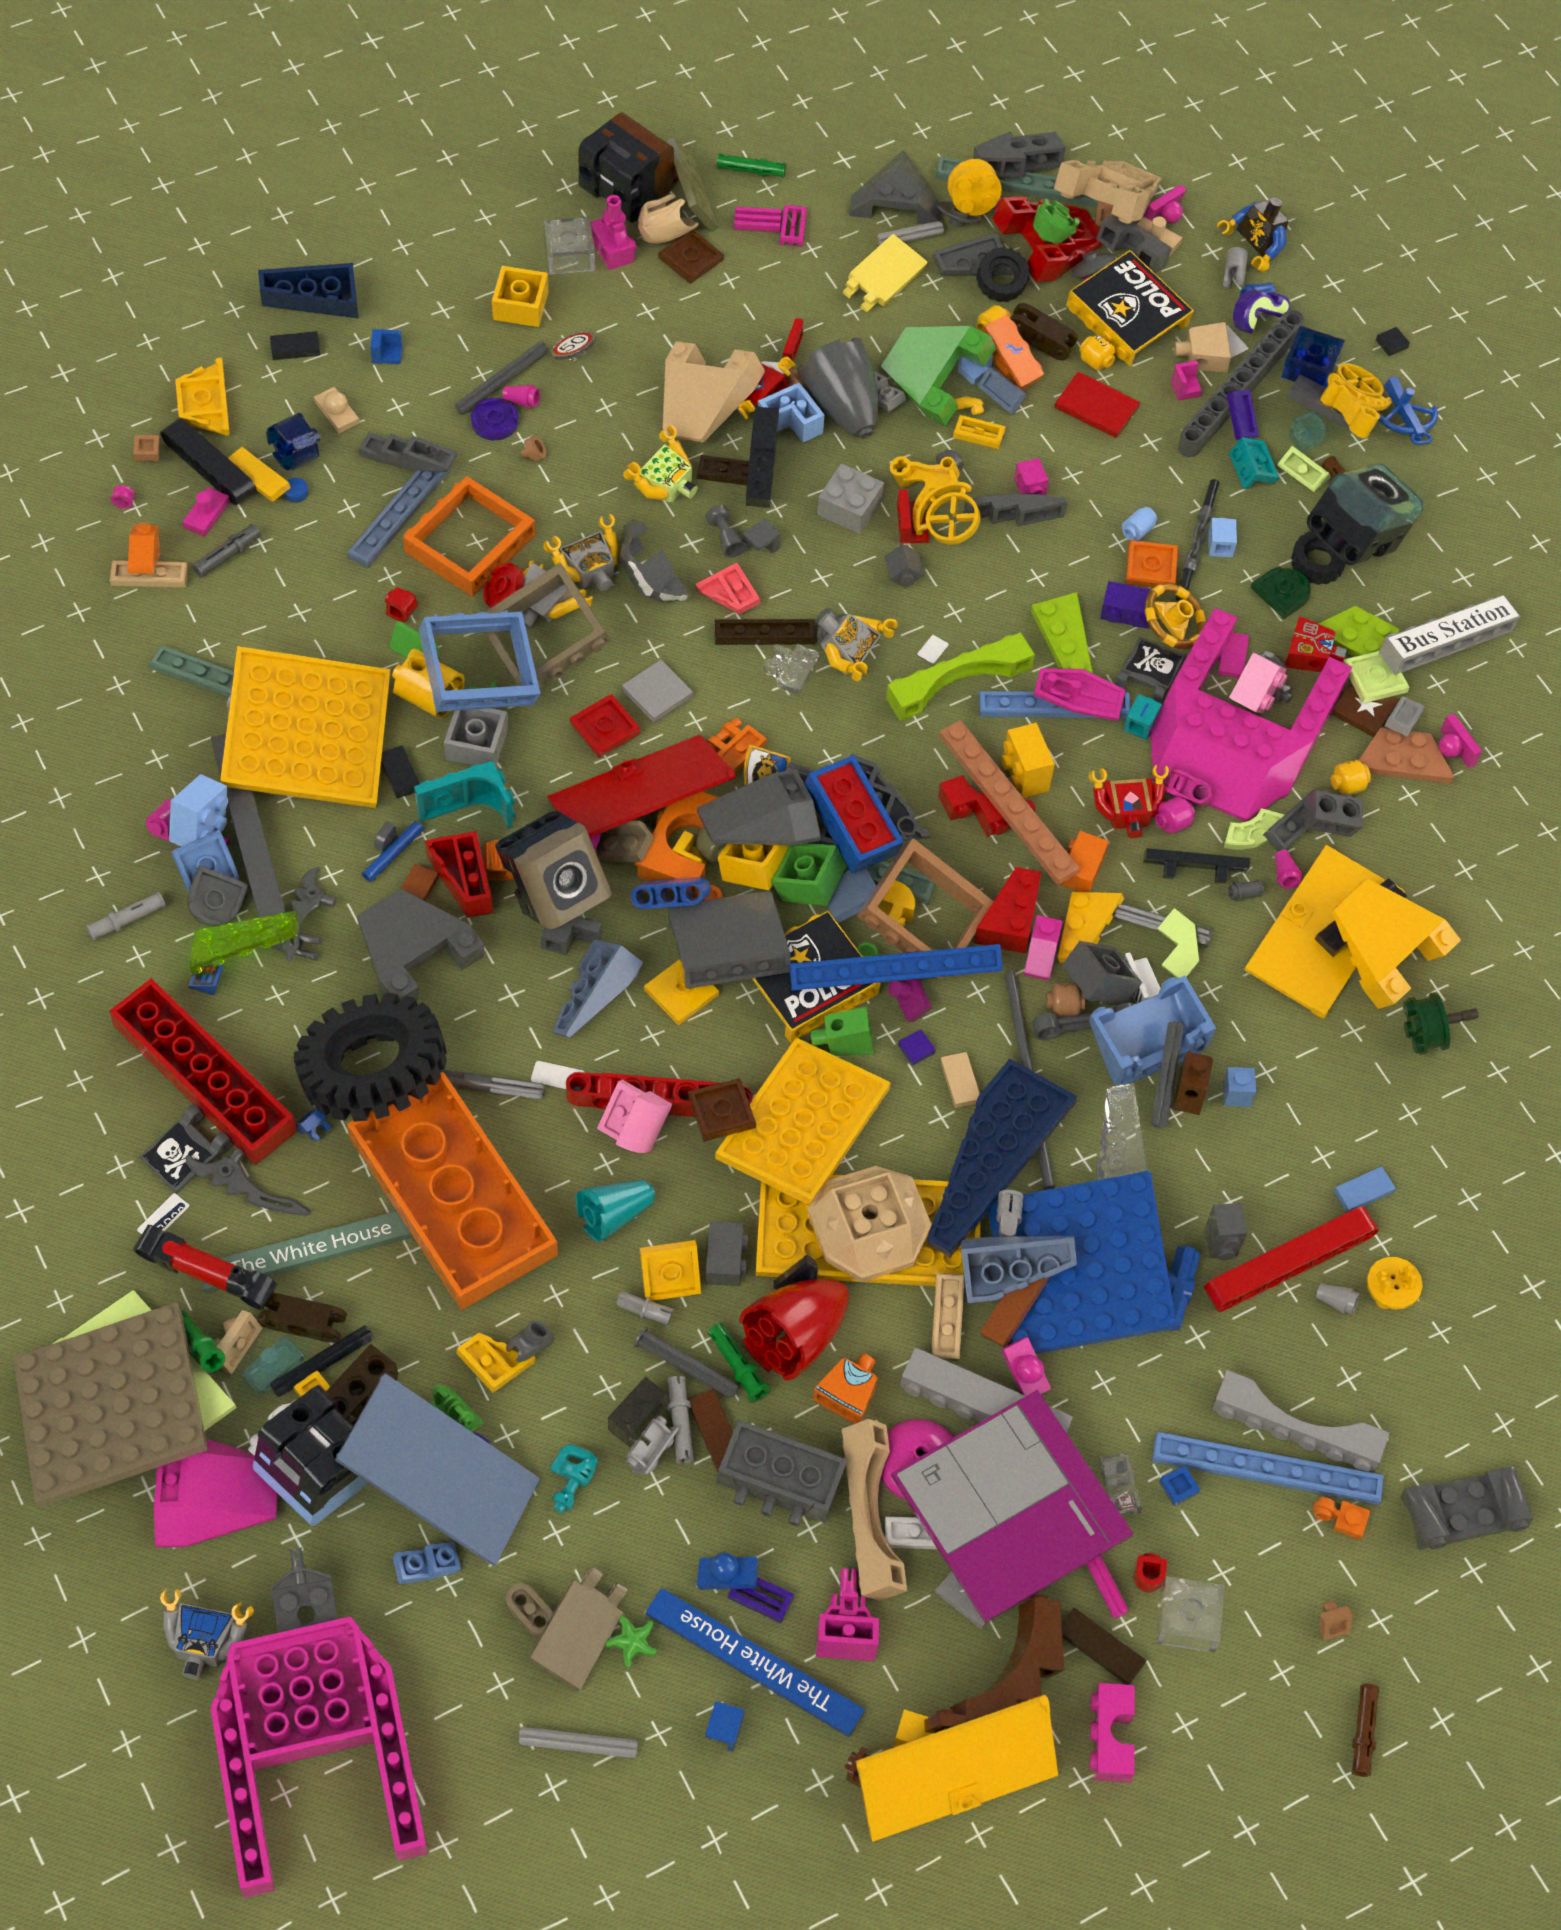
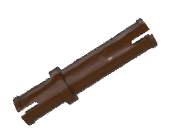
(1364, 1739)

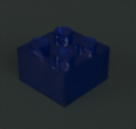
(1312, 356)

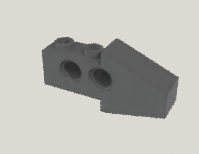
(1017, 154)

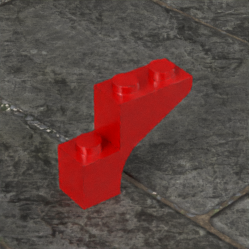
(962, 800)

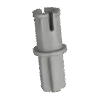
(644, 1307)

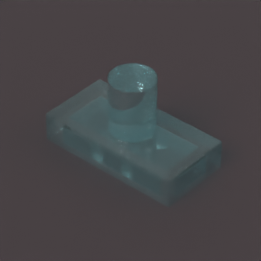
(271, 1365)

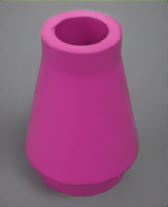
(523, 395)
(1286, 870)

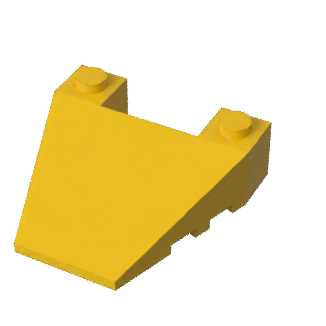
(1383, 932)

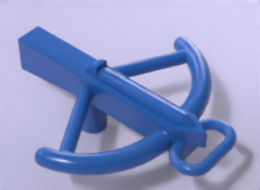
(1406, 410)

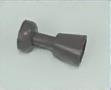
(730, 540)

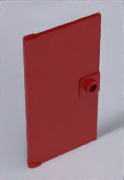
(643, 785)

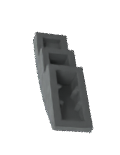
(411, 454)
(1022, 507)

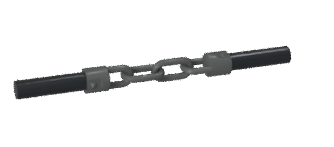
(1204, 517)

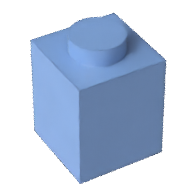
(1239, 1086)

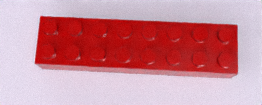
(203, 1071)

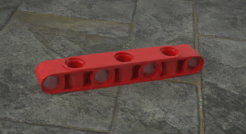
(600, 1087)

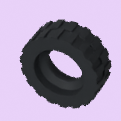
(1006, 257)
(1315, 573)

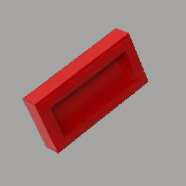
(794, 339)

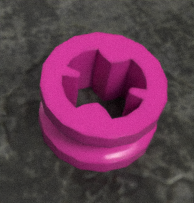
(122, 496)

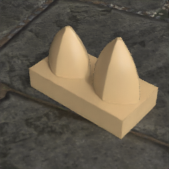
(238, 1339)

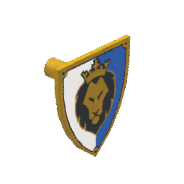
(763, 762)

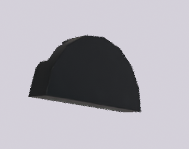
(802, 1270)

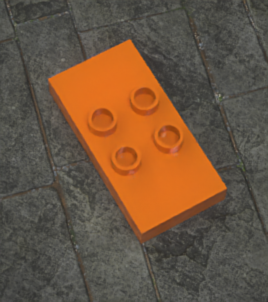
(454, 1193)

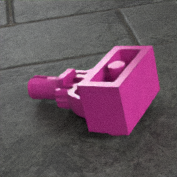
(611, 236)
(845, 1628)

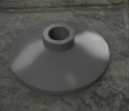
(956, 217)
(1092, 263)

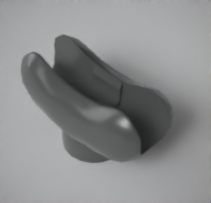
(530, 1340)

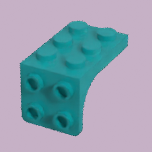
(465, 788)

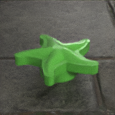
(632, 1641)

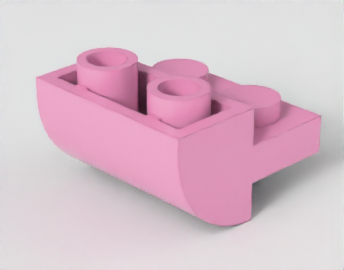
(634, 1117)

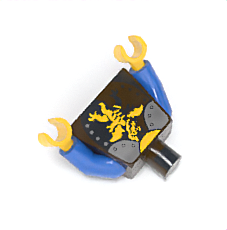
(1262, 227)

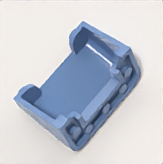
(1136, 1036)

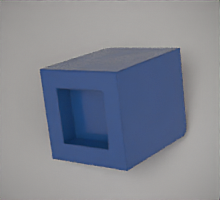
(386, 346)
(725, 1724)

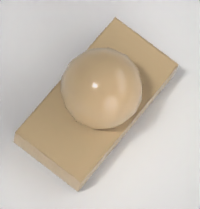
(336, 409)

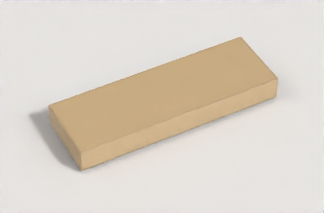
(165, 575)
(947, 1316)

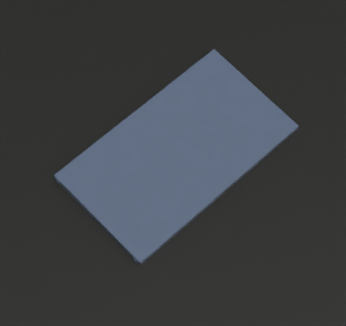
(438, 1469)

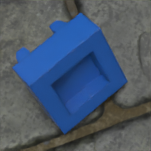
(310, 1122)
(1179, 1485)

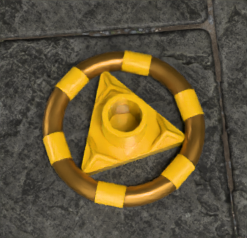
(1174, 615)

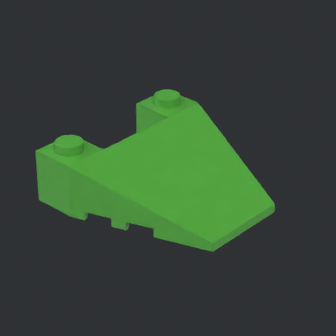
(926, 357)

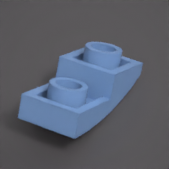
(426, 1564)

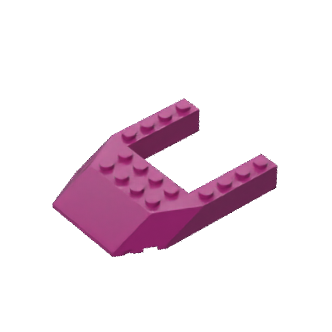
(1233, 750)
(299, 1700)

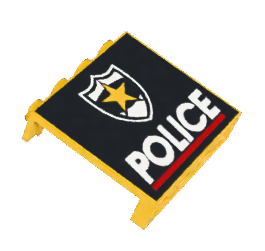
(1128, 305)
(806, 1009)

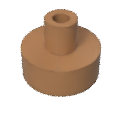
(534, 449)

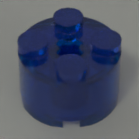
(293, 442)

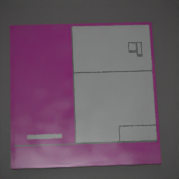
(1011, 1506)

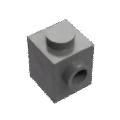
(904, 565)

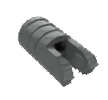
(301, 952)

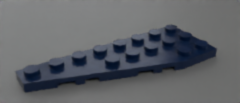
(1003, 1134)

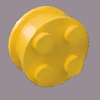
(974, 187)

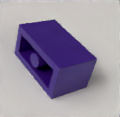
(1125, 604)

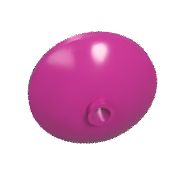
(905, 1441)

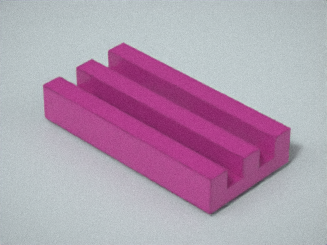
(757, 219)
(792, 239)

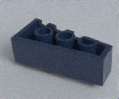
(311, 289)

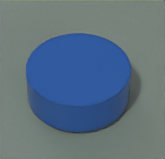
(298, 490)

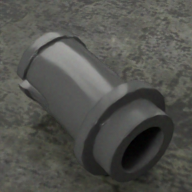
(1245, 890)

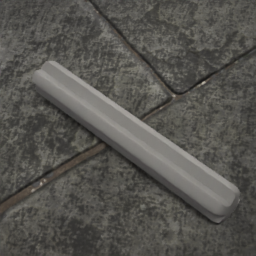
(578, 1742)

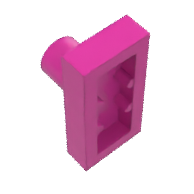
(206, 511)

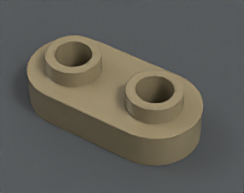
(531, 1611)

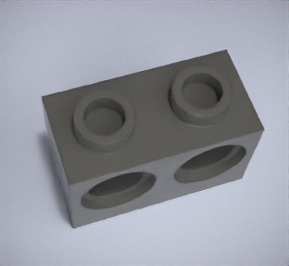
(1332, 816)

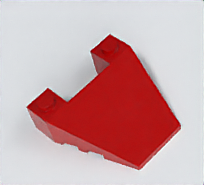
(1048, 259)

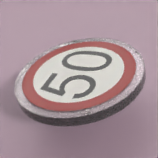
(573, 346)

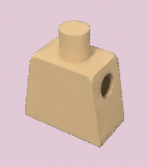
(1207, 346)

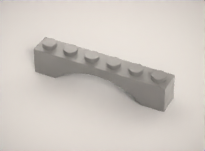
(1355, 1444)

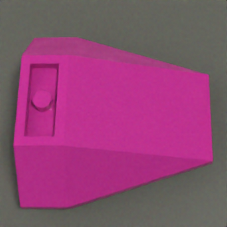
(209, 1497)

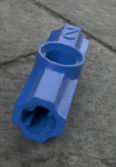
(1181, 1279)

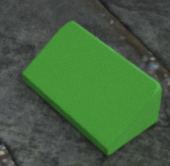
(406, 639)

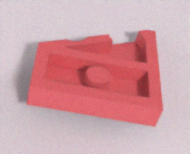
(730, 589)

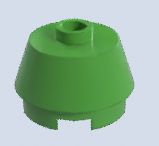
(1054, 222)

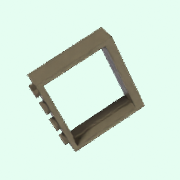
(530, 595)

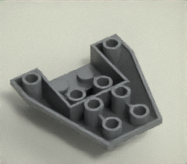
(763, 813)

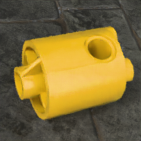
(414, 684)

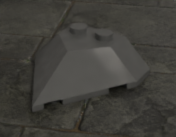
(897, 187)
(893, 803)

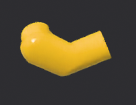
(968, 402)

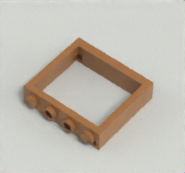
(941, 875)

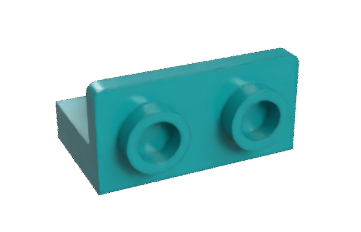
(1253, 462)

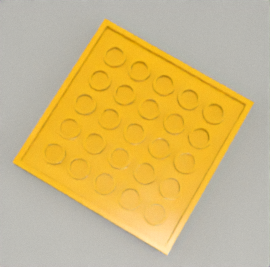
(305, 727)

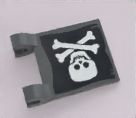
(1152, 667)
(169, 1152)

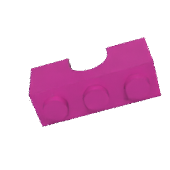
(1111, 1759)

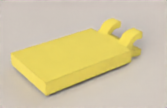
(884, 273)

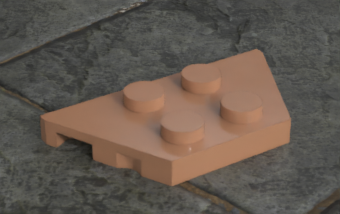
(1406, 757)

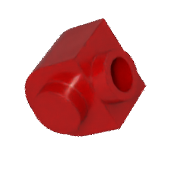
(400, 604)
(1149, 1572)

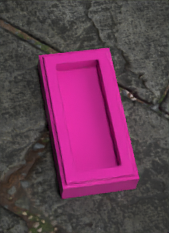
(1234, 656)

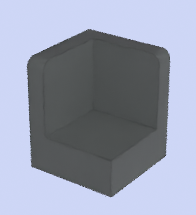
(762, 536)

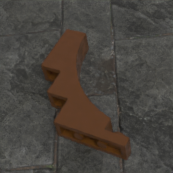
(1035, 1655)

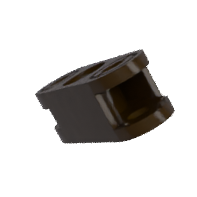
(1043, 331)
(302, 1318)

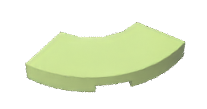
(1250, 833)

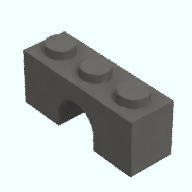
(1133, 237)

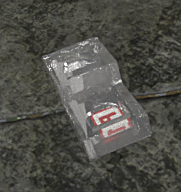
(1120, 1483)

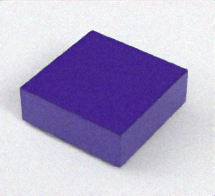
(916, 1047)

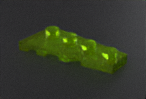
(224, 941)

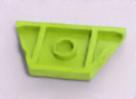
(1359, 631)

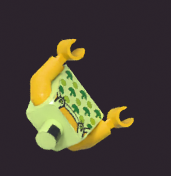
(665, 473)

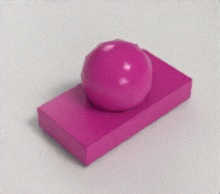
(1167, 206)
(1458, 742)
(1025, 1367)

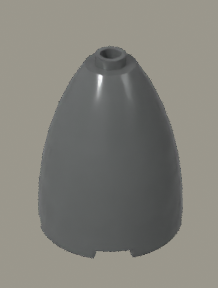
(843, 385)

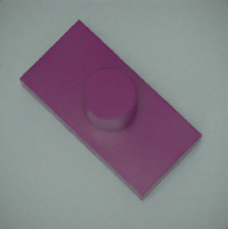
(910, 997)

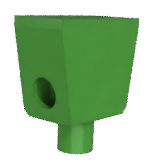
(846, 1033)

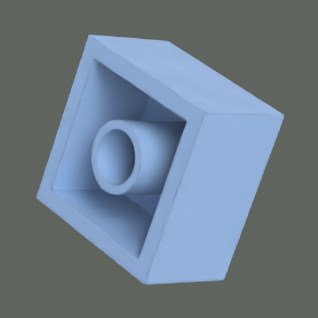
(198, 810)

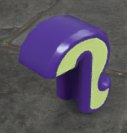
(1251, 302)

